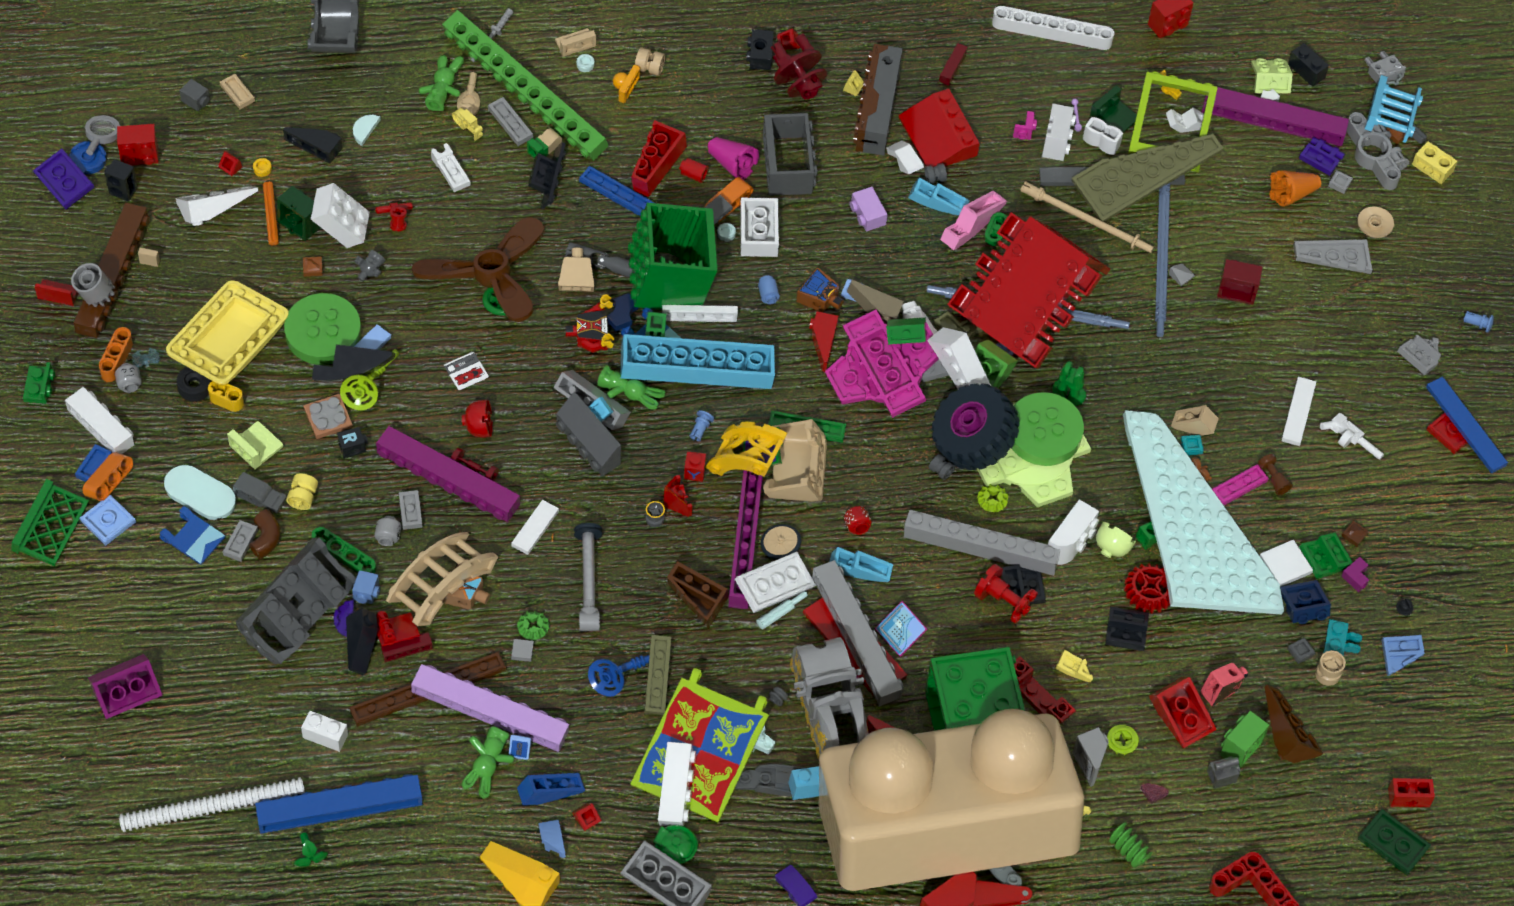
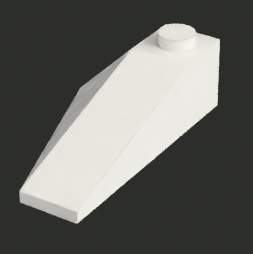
(200, 208)

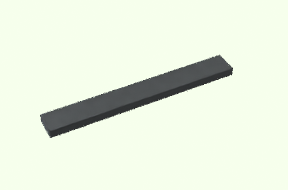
(1062, 176)

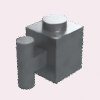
(1224, 771)

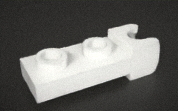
(450, 168)

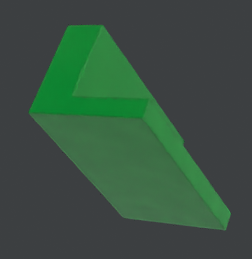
(906, 331)

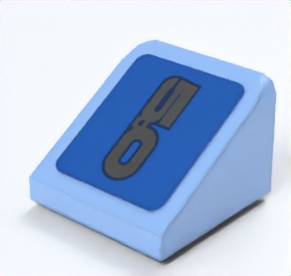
(520, 747)

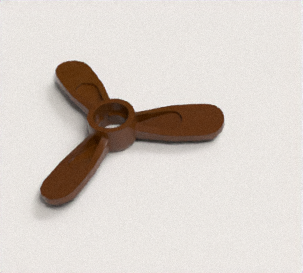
(508, 292)

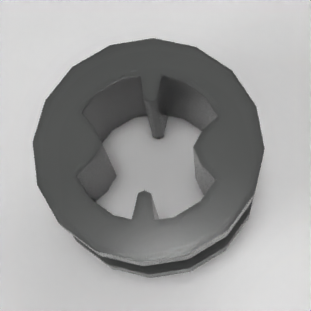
(777, 696)

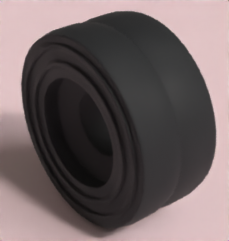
(192, 393)

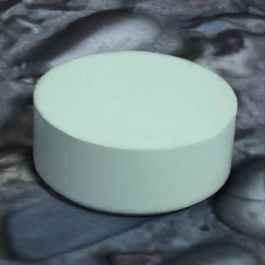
(585, 62)
(726, 232)

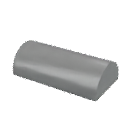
(665, 878)

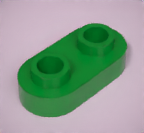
(993, 227)

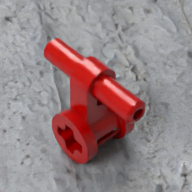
(397, 213)

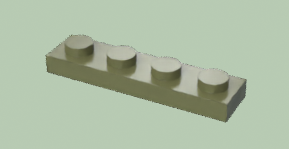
(657, 675)

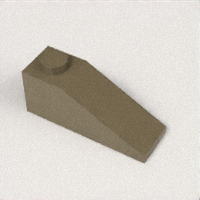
(872, 299)

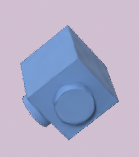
(366, 587)

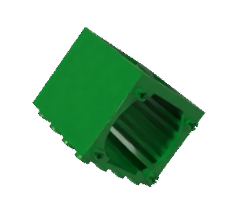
(680, 232)
(971, 687)

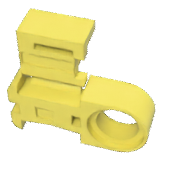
(466, 119)

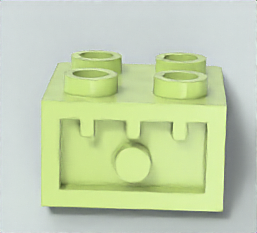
(1272, 75)
(254, 444)

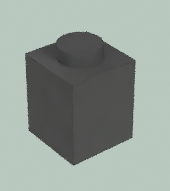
(194, 95)

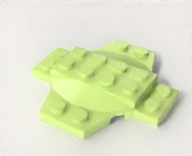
(1037, 482)

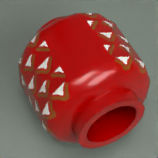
(857, 520)

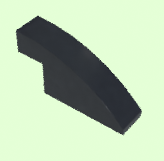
(350, 362)

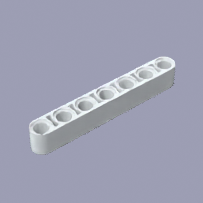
(1052, 27)

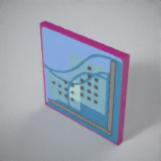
(901, 628)

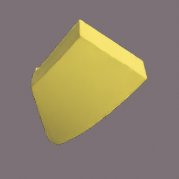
(1073, 666)

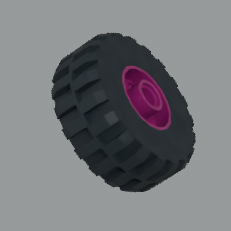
(975, 426)

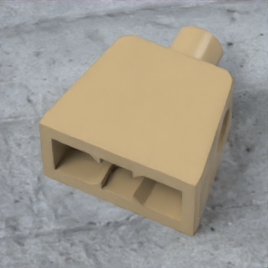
(576, 273)

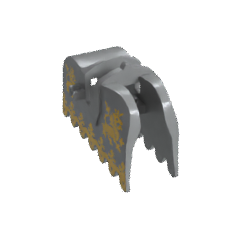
(821, 667)

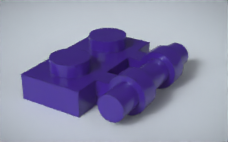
(1320, 159)

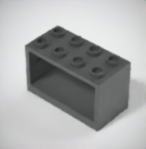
(789, 126)

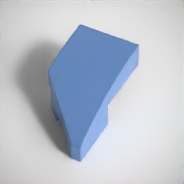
(552, 837)

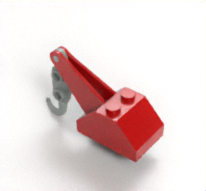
(967, 891)

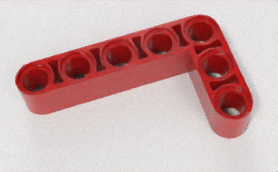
(1252, 874)

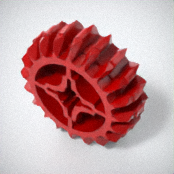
(1150, 595)

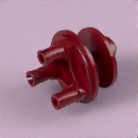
(797, 67)

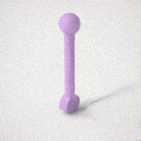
(1078, 127)

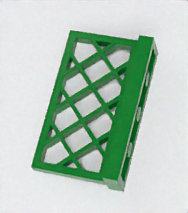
(33, 518)

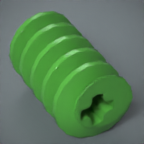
(1129, 846)

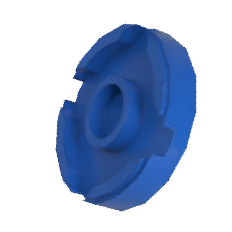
(88, 163)

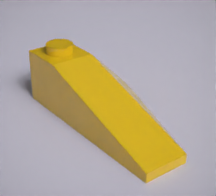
(521, 876)

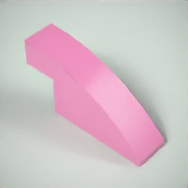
(972, 219)

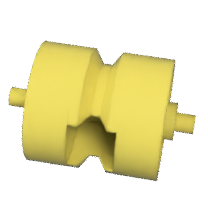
(302, 491)

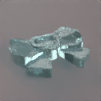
(146, 359)

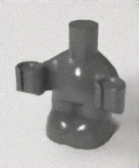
(370, 265)

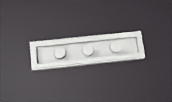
(700, 313)
(1298, 411)

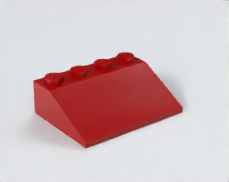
(940, 130)

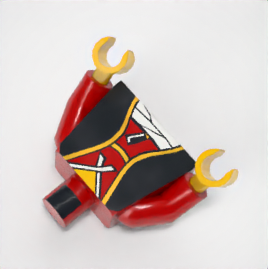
(592, 327)

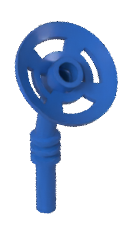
(611, 673)

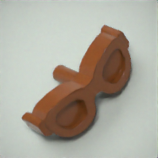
(1203, 470)

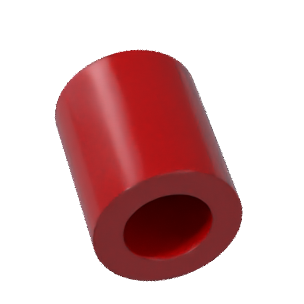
(693, 170)

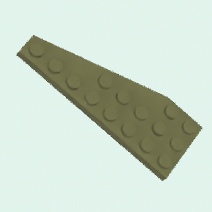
(1125, 180)

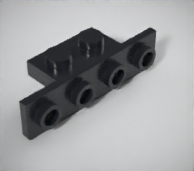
(545, 174)

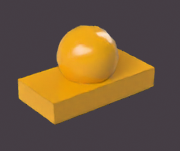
(626, 83)

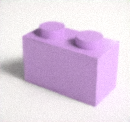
(868, 209)

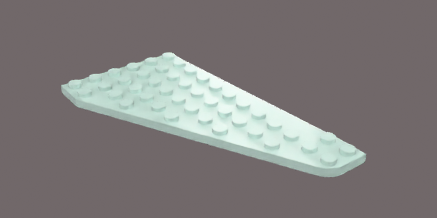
(1199, 542)

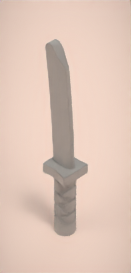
(497, 29)

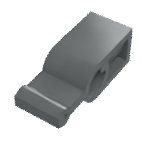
(258, 493)

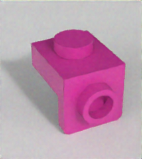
(1025, 131)

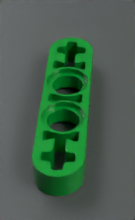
(346, 549)

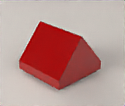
(230, 164)

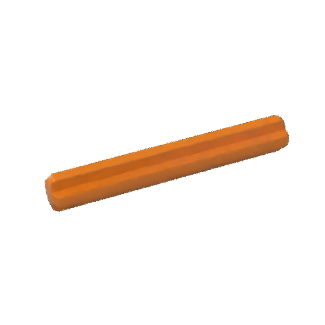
(270, 213)

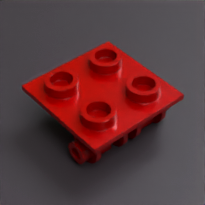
(395, 628)

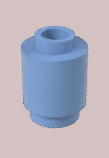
(768, 289)

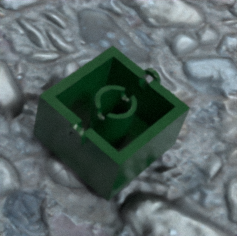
(295, 213)

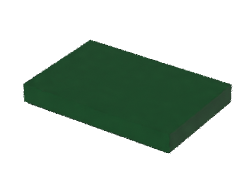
(1394, 842)

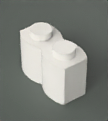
(1102, 135)

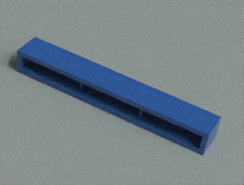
(338, 803)

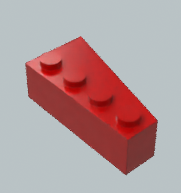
(657, 157)

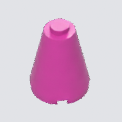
(734, 156)

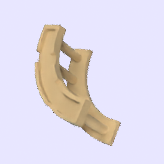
(477, 566)

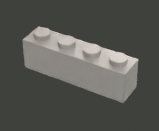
(573, 382)

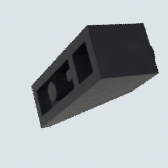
(315, 141)
(361, 636)

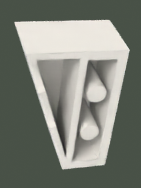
(1059, 132)

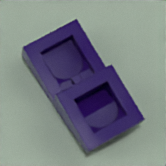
(796, 886)

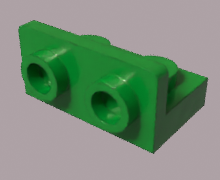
(38, 384)

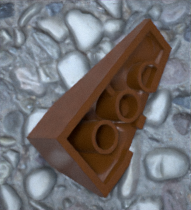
(1288, 735)

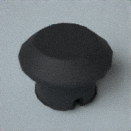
(1404, 607)

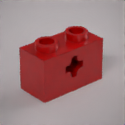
(1411, 792)

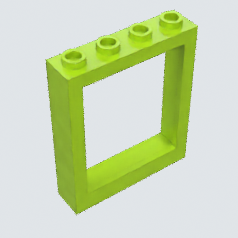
(1172, 82)

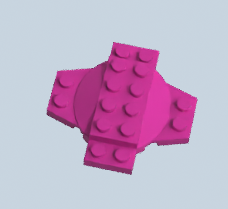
(880, 370)

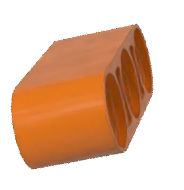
(733, 193)
(119, 347)
(107, 476)

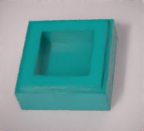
(1192, 444)

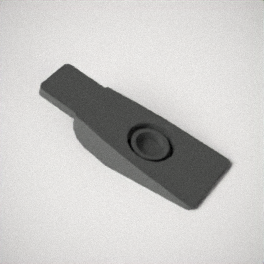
(768, 779)

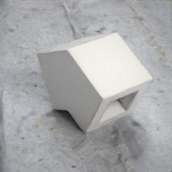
(1270, 95)

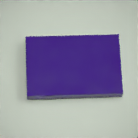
(63, 178)

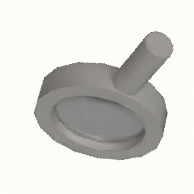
(100, 131)

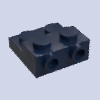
(1305, 602)

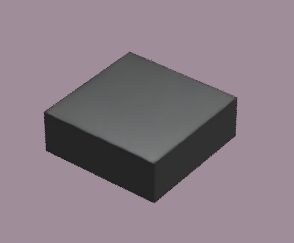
(1301, 650)

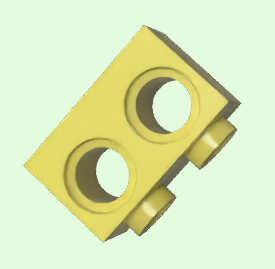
(1434, 162)

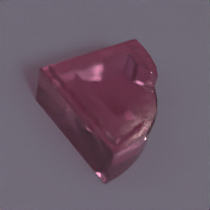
(1154, 792)

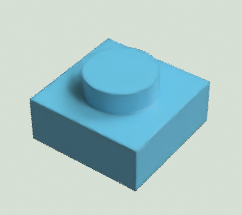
(600, 409)

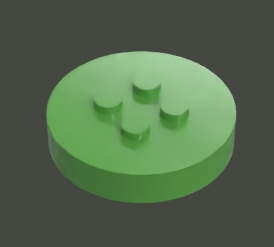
(318, 325)
(1047, 429)

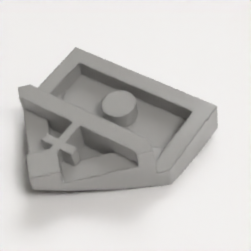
(1421, 353)

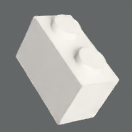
(324, 731)

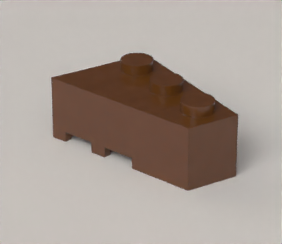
(698, 592)

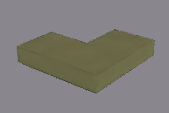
(948, 321)

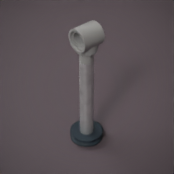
(588, 614)

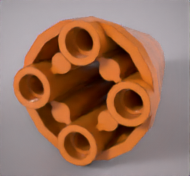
(1292, 186)

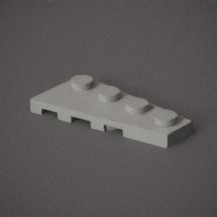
(1340, 254)

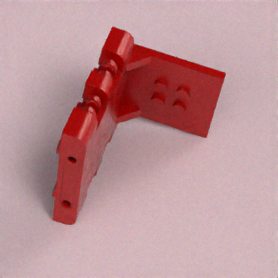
(1028, 287)

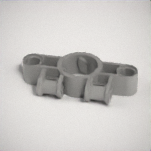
(1386, 166)

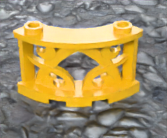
(747, 431)

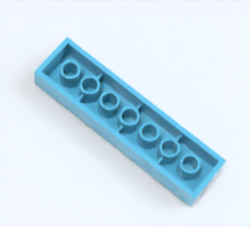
(697, 361)

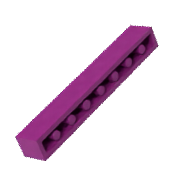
(1279, 116)
(448, 474)
(745, 535)

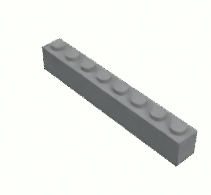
(981, 542)
(857, 633)

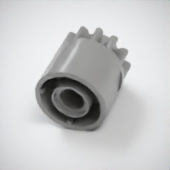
(92, 284)

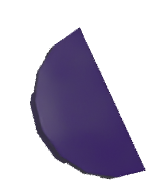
(341, 614)

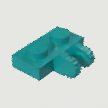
(1337, 636)

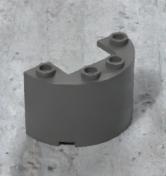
(334, 26)

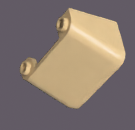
(802, 465)

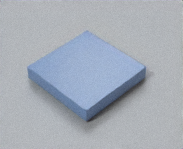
(107, 520)

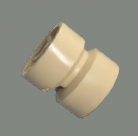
(650, 61)
(1330, 668)

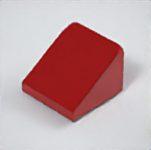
(788, 39)
(587, 816)

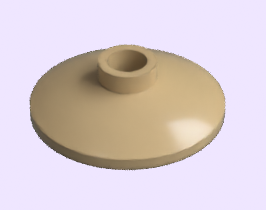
(1375, 216)

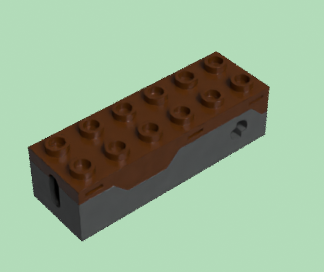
(877, 99)

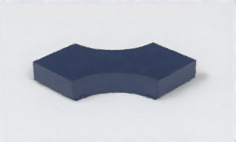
(621, 315)

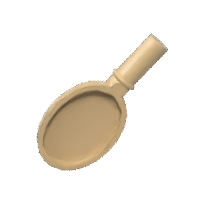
(470, 99)

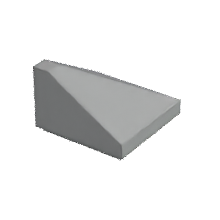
(1181, 274)

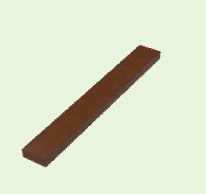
(404, 698)

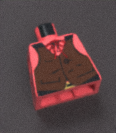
(1223, 683)

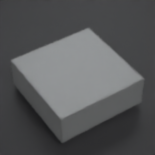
(1340, 182)
(522, 650)

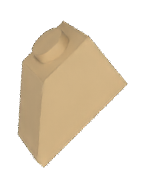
(1195, 420)

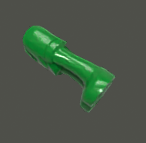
(1072, 379)

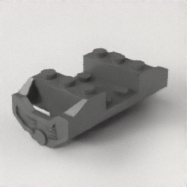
(314, 594)

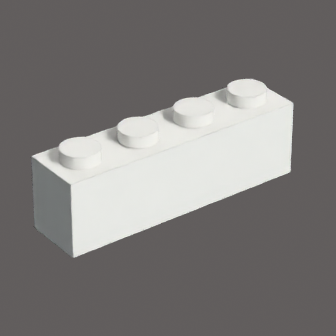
(99, 421)
(675, 784)

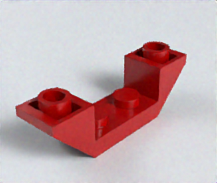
(1037, 696)

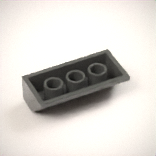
(588, 435)

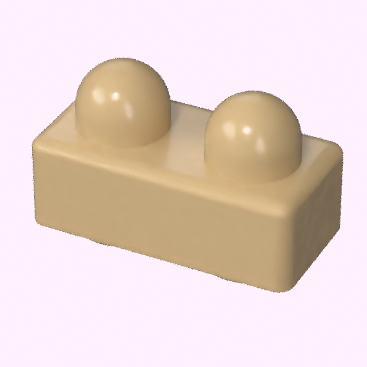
(950, 800)

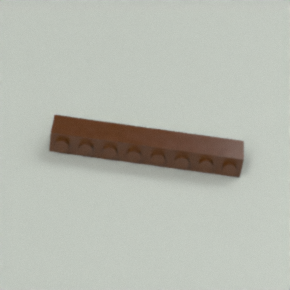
(114, 264)

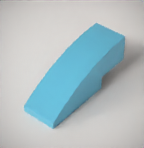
(937, 197)
(862, 565)

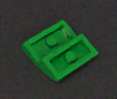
(1326, 555)

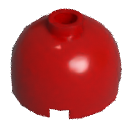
(478, 419)

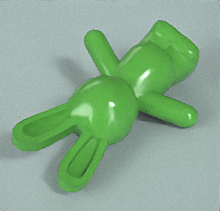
(443, 81)
(633, 388)
(485, 764)

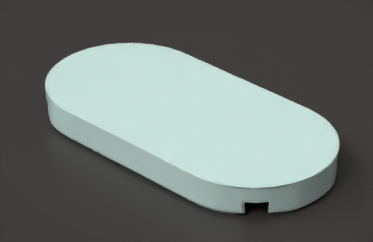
(200, 492)

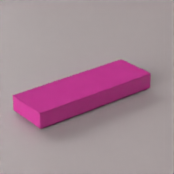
(1240, 484)

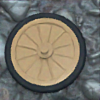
(780, 541)

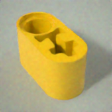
(223, 394)

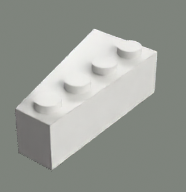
(958, 357)

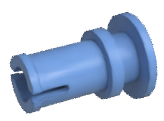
(1479, 320)
(702, 423)

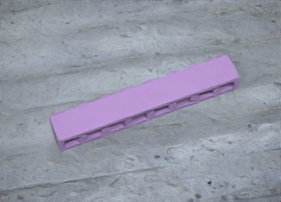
(489, 707)

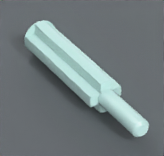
(779, 611)

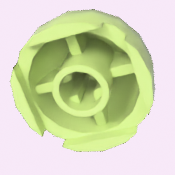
(1113, 541)

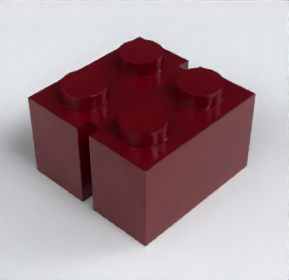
(1239, 281)

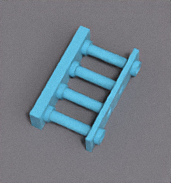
(1377, 108)

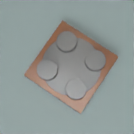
(328, 416)

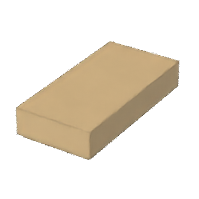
(237, 91)

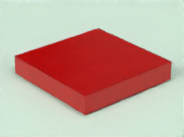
(1447, 433)

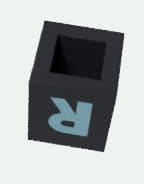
(352, 442)

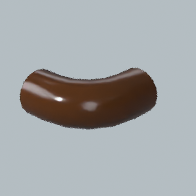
(269, 534)

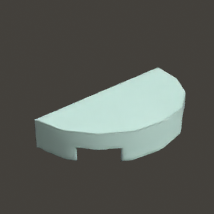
(364, 127)

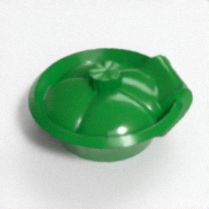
(676, 842)

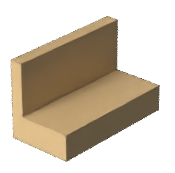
(576, 42)

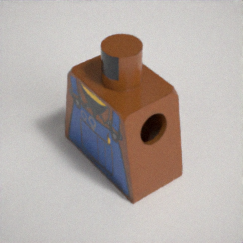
(819, 292)

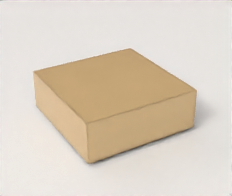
(148, 257)

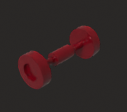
(458, 456)

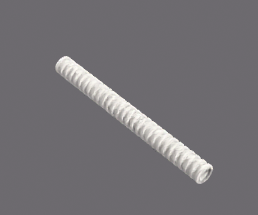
(210, 804)

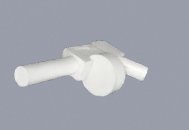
(1349, 434)

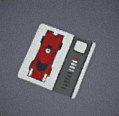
(466, 371)

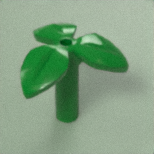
(309, 851)

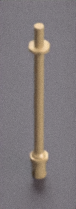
(1039, 194)

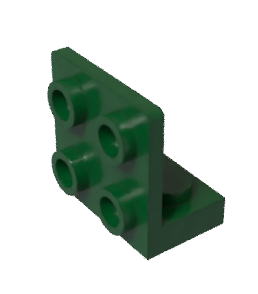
(1113, 111)

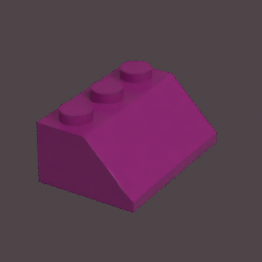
(125, 686)

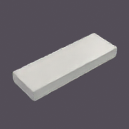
(535, 527)

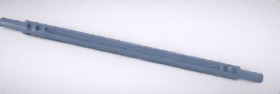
(1162, 259)
(1079, 316)

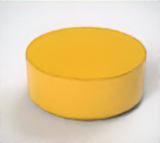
(262, 167)

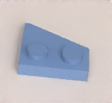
(1401, 651)

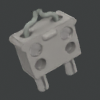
(1388, 67)

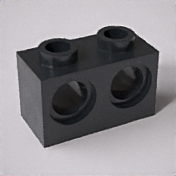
(121, 180)

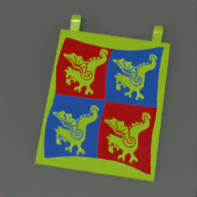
(720, 733)

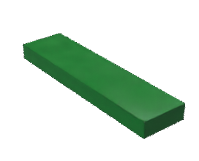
(832, 430)

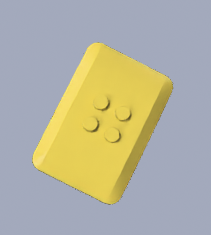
(227, 332)

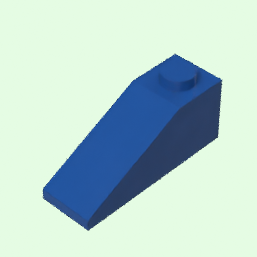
(549, 787)

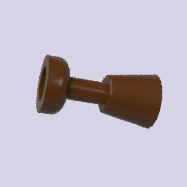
(1279, 481)

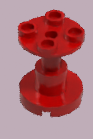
(999, 589)

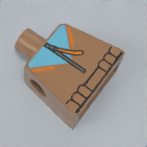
(468, 593)

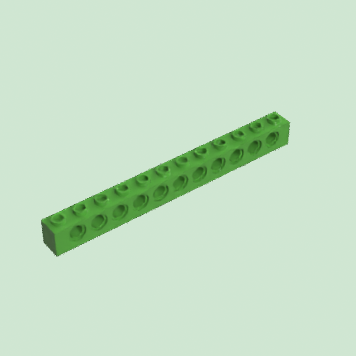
(458, 23)

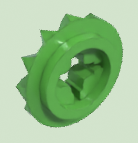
(535, 632)

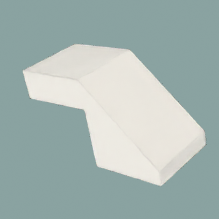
(1186, 122)
(906, 157)

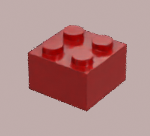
(1169, 16)
(137, 144)

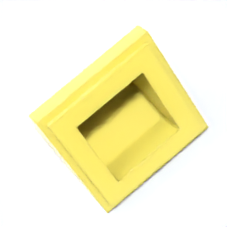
(854, 84)

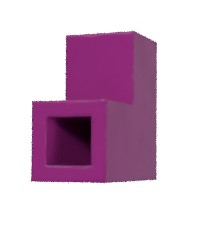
(1354, 574)

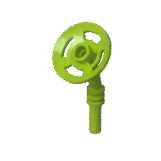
(362, 388)

